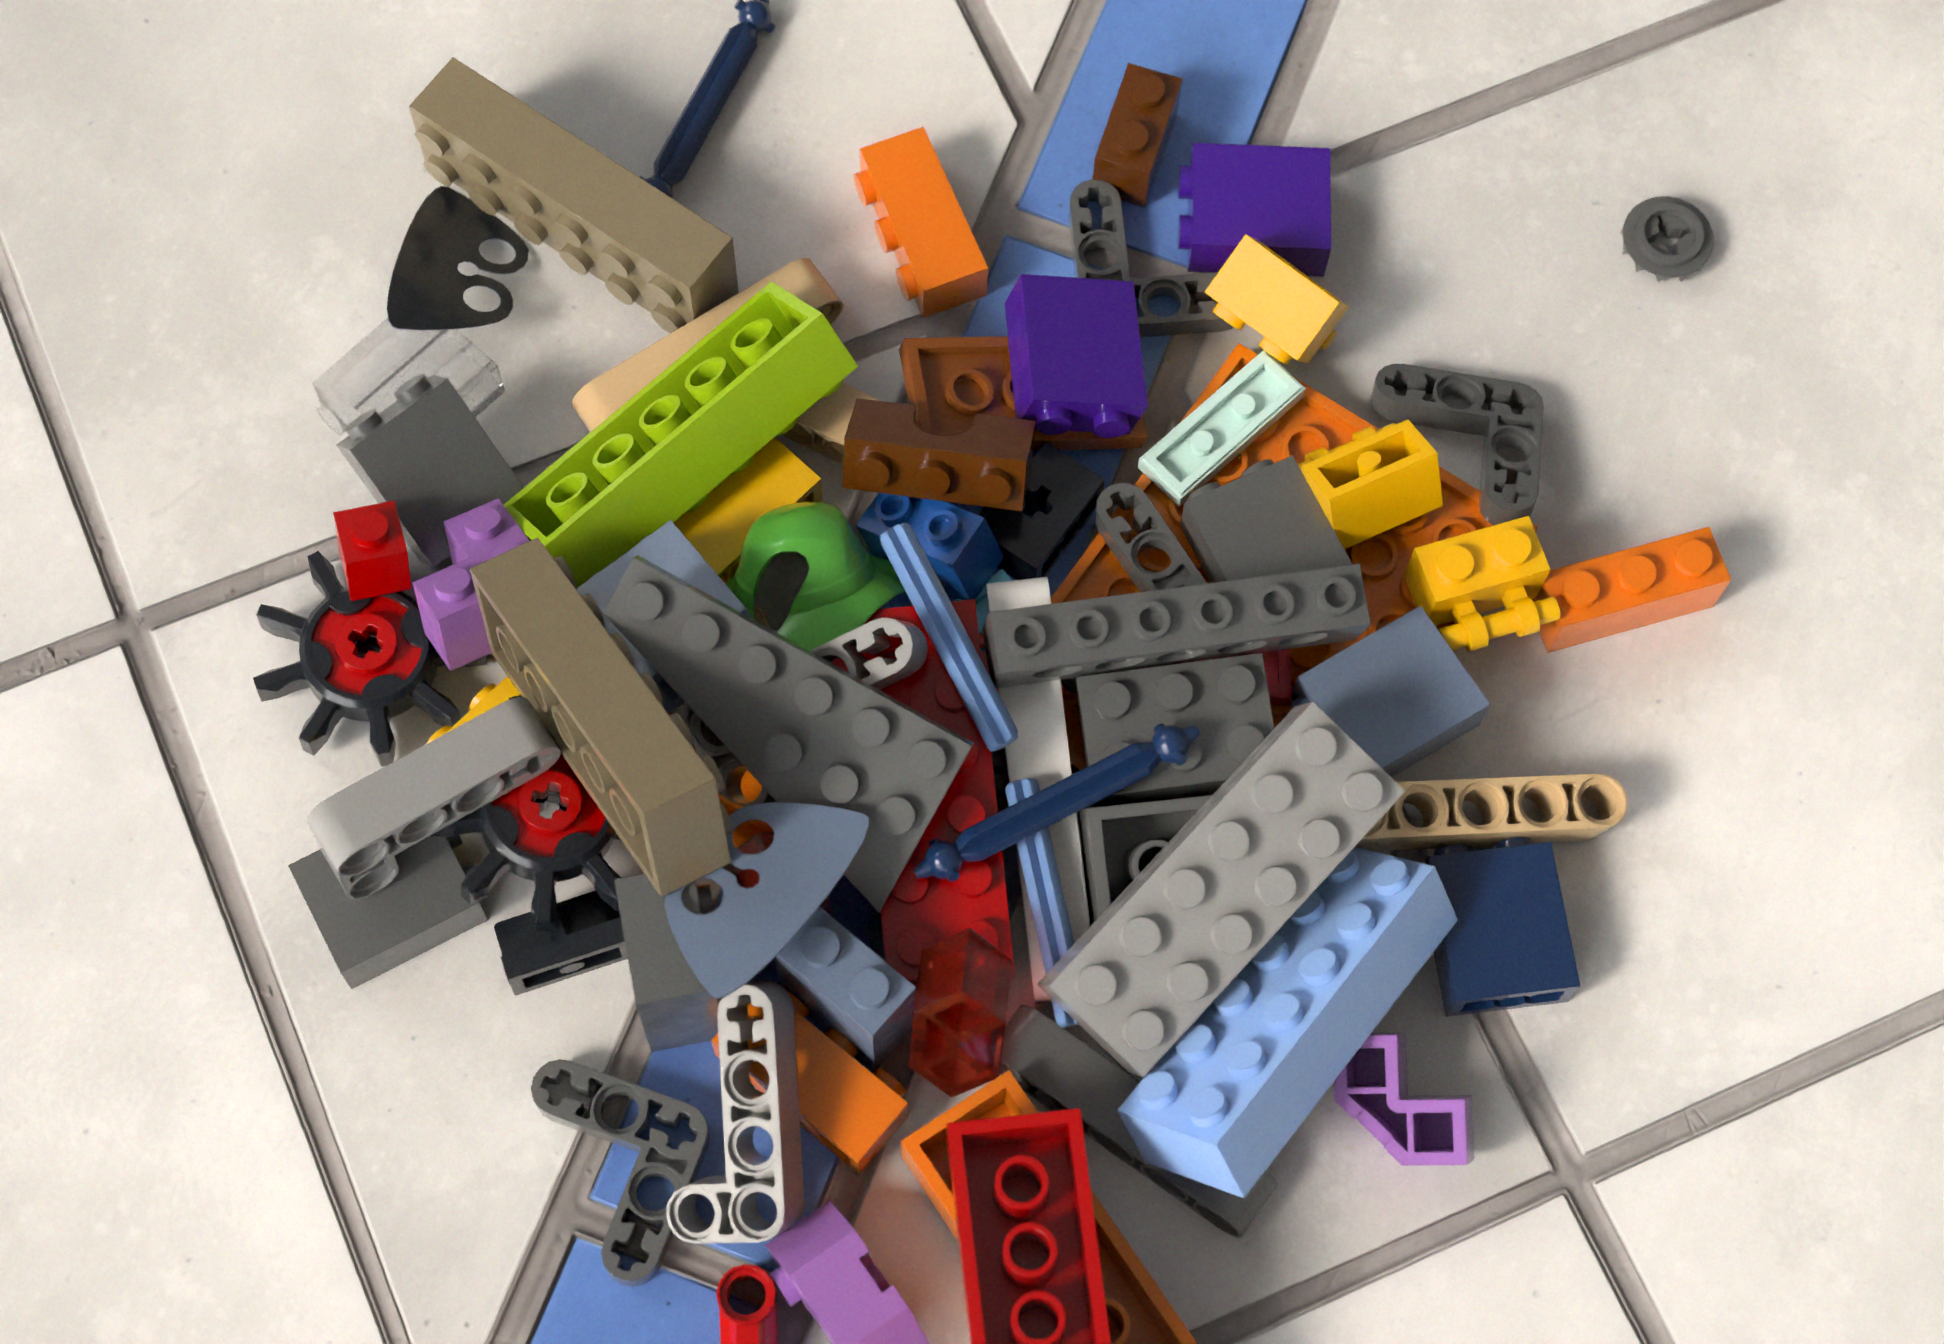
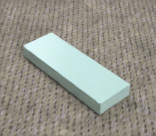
(1221, 428)

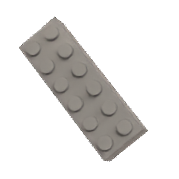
(1221, 888)

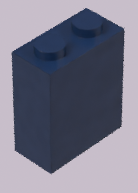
(1509, 932)

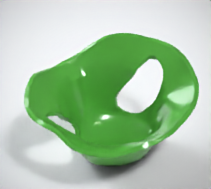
(842, 579)

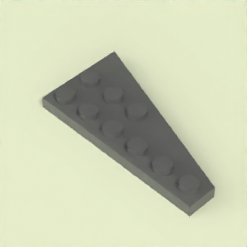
(795, 718)

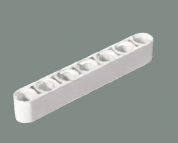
(1043, 755)

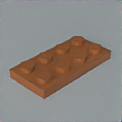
(972, 375)

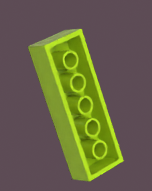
(684, 432)

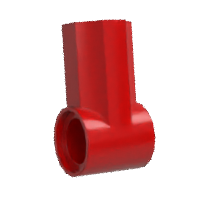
(751, 1328)

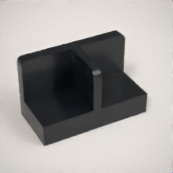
(580, 940)

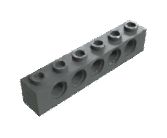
(1175, 625)

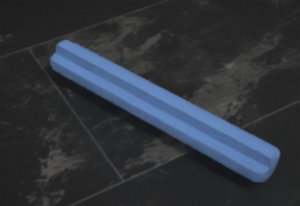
(949, 637)
(1044, 891)

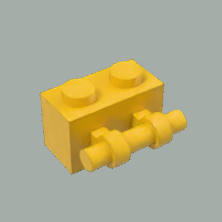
(1276, 301)
(1375, 481)
(1479, 574)

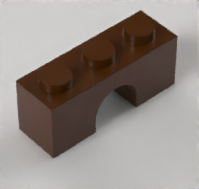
(977, 468)

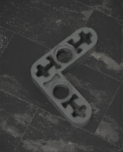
(1112, 238)
(1496, 425)
(1152, 533)
(653, 1160)

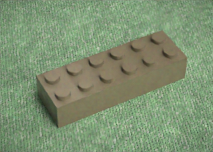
(572, 198)
(604, 716)

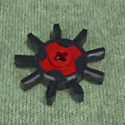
(353, 686)
(539, 846)

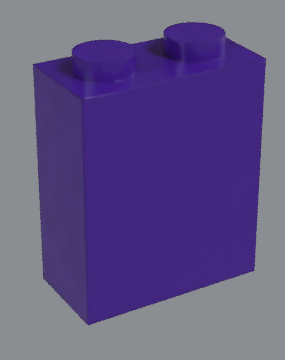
(1260, 192)
(1076, 354)

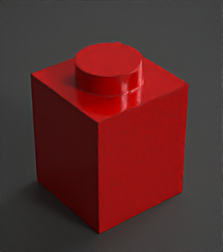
(372, 550)

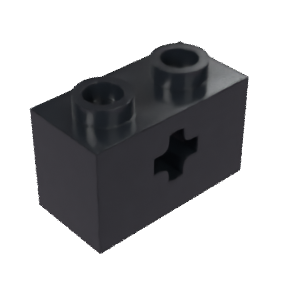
(1068, 498)

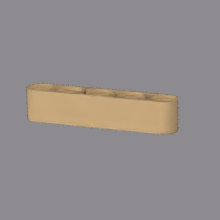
(616, 386)
(1501, 810)

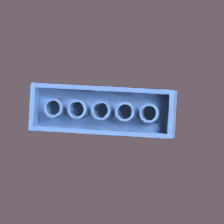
(1288, 1023)

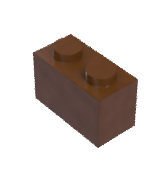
(1137, 132)

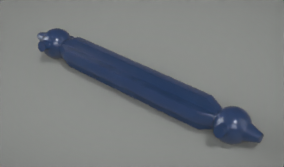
(710, 95)
(1056, 802)

